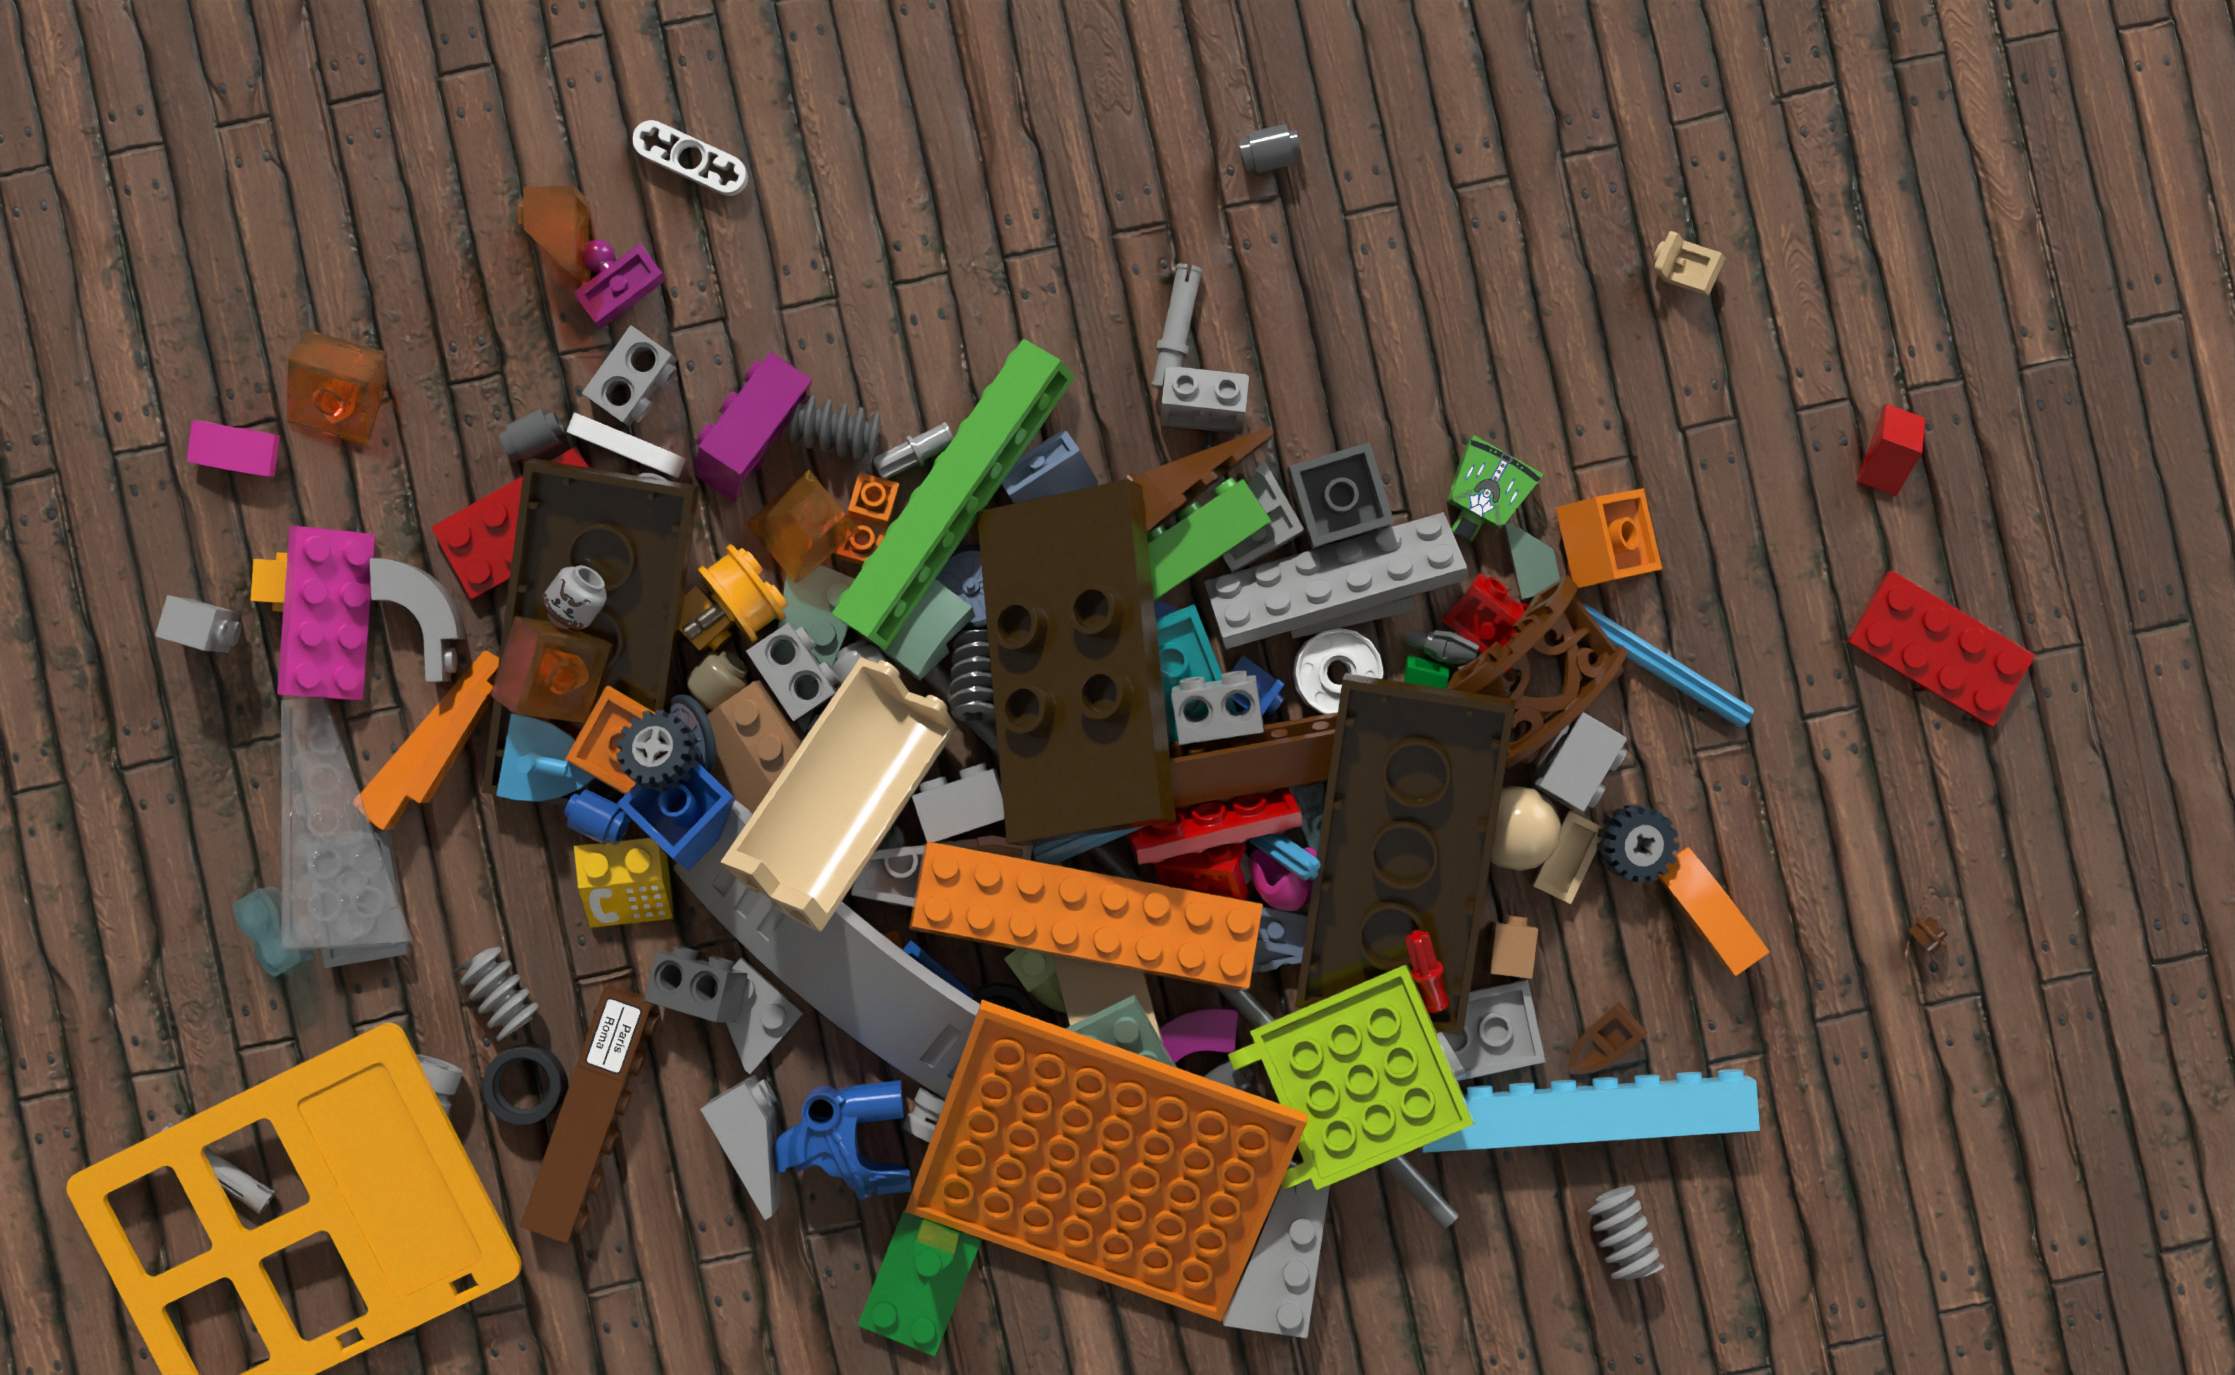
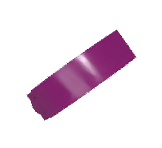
(1200, 1030)

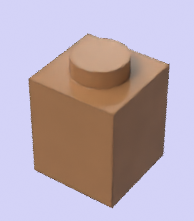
(1512, 947)

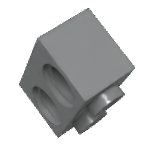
(621, 370)
(199, 624)
(785, 678)
(1220, 719)

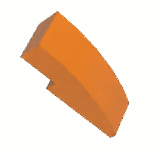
(1712, 913)

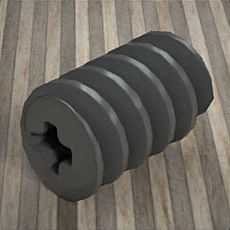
(836, 428)
(971, 678)

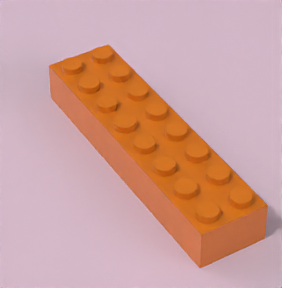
(1085, 916)

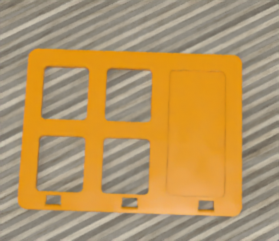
(378, 1179)

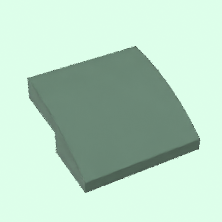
(927, 630)

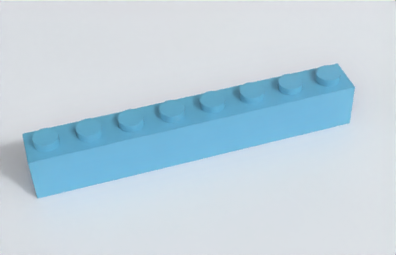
(1606, 1111)

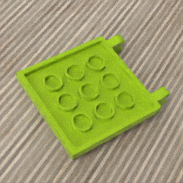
(1364, 1075)

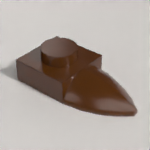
(1605, 1041)

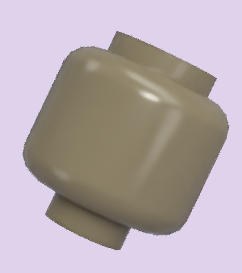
(716, 679)

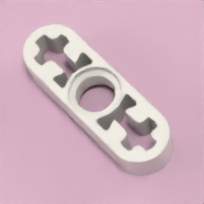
(658, 155)
(626, 445)

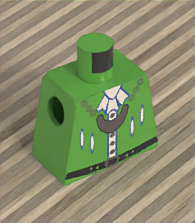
(1488, 487)

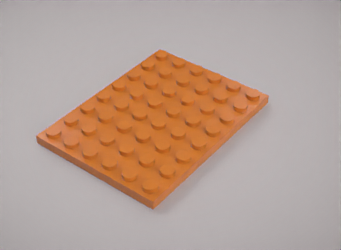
(1104, 1161)

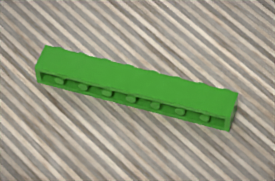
(953, 493)

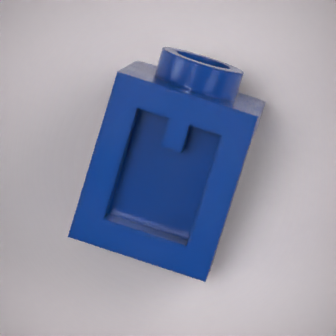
(1268, 687)

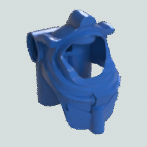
(834, 1141)

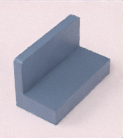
(1049, 470)

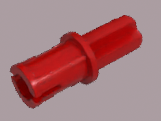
(1427, 971)

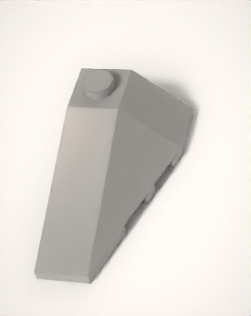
(894, 873)

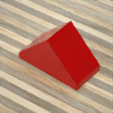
(1892, 450)

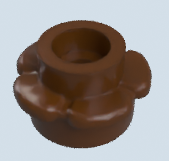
(1929, 934)

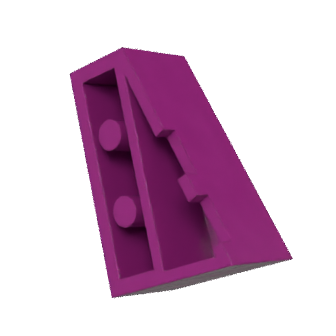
(749, 424)

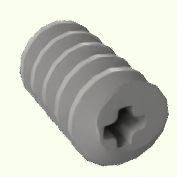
(497, 991)
(1625, 1234)

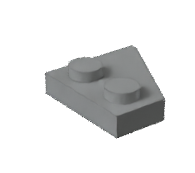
(1284, 524)
(762, 1017)

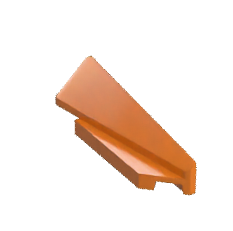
(433, 747)

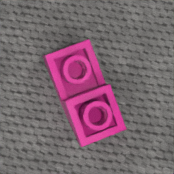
(233, 448)

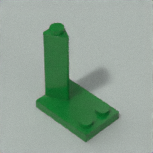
(919, 1282)

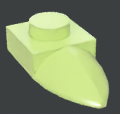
(1038, 977)

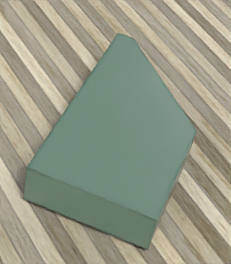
(1531, 560)

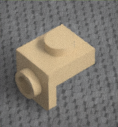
(1687, 264)

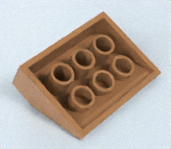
(752, 742)

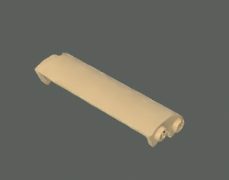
(840, 793)

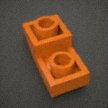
(871, 512)

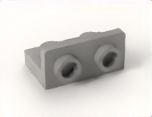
(1204, 399)

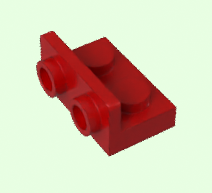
(1485, 613)
(1209, 872)

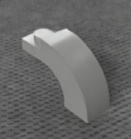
(431, 606)

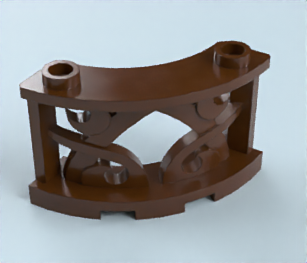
(1567, 619)

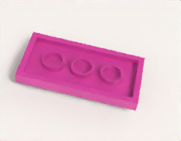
(325, 613)

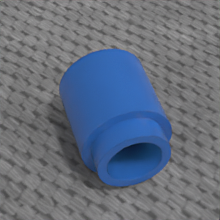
(596, 817)

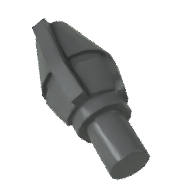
(1443, 646)

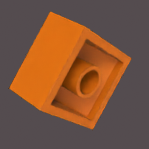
(1608, 538)

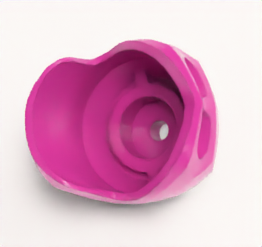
(1277, 884)

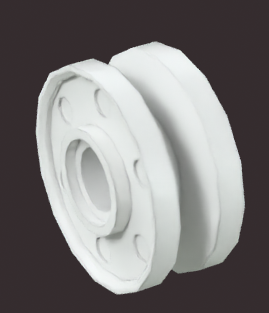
(1316, 655)

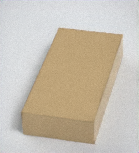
(1571, 859)

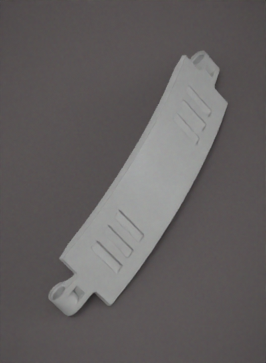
(844, 971)

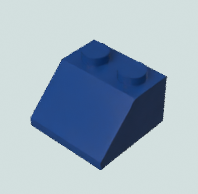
(684, 819)

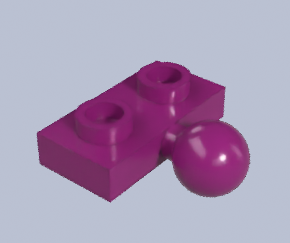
(618, 282)

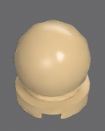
(1525, 829)

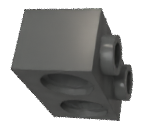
(695, 990)

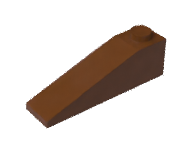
(1181, 481)

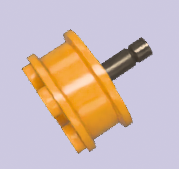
(738, 596)

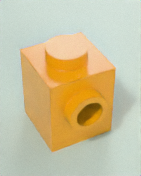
(269, 581)

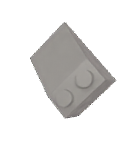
(747, 1132)

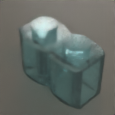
(261, 920)

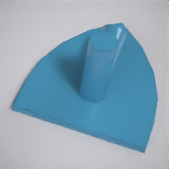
(536, 762)

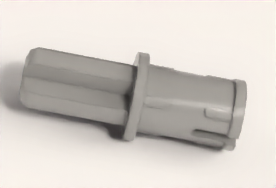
(913, 451)

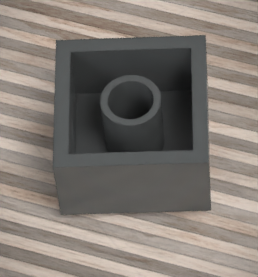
(1340, 495)

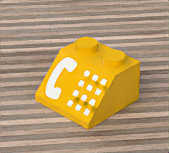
(624, 882)

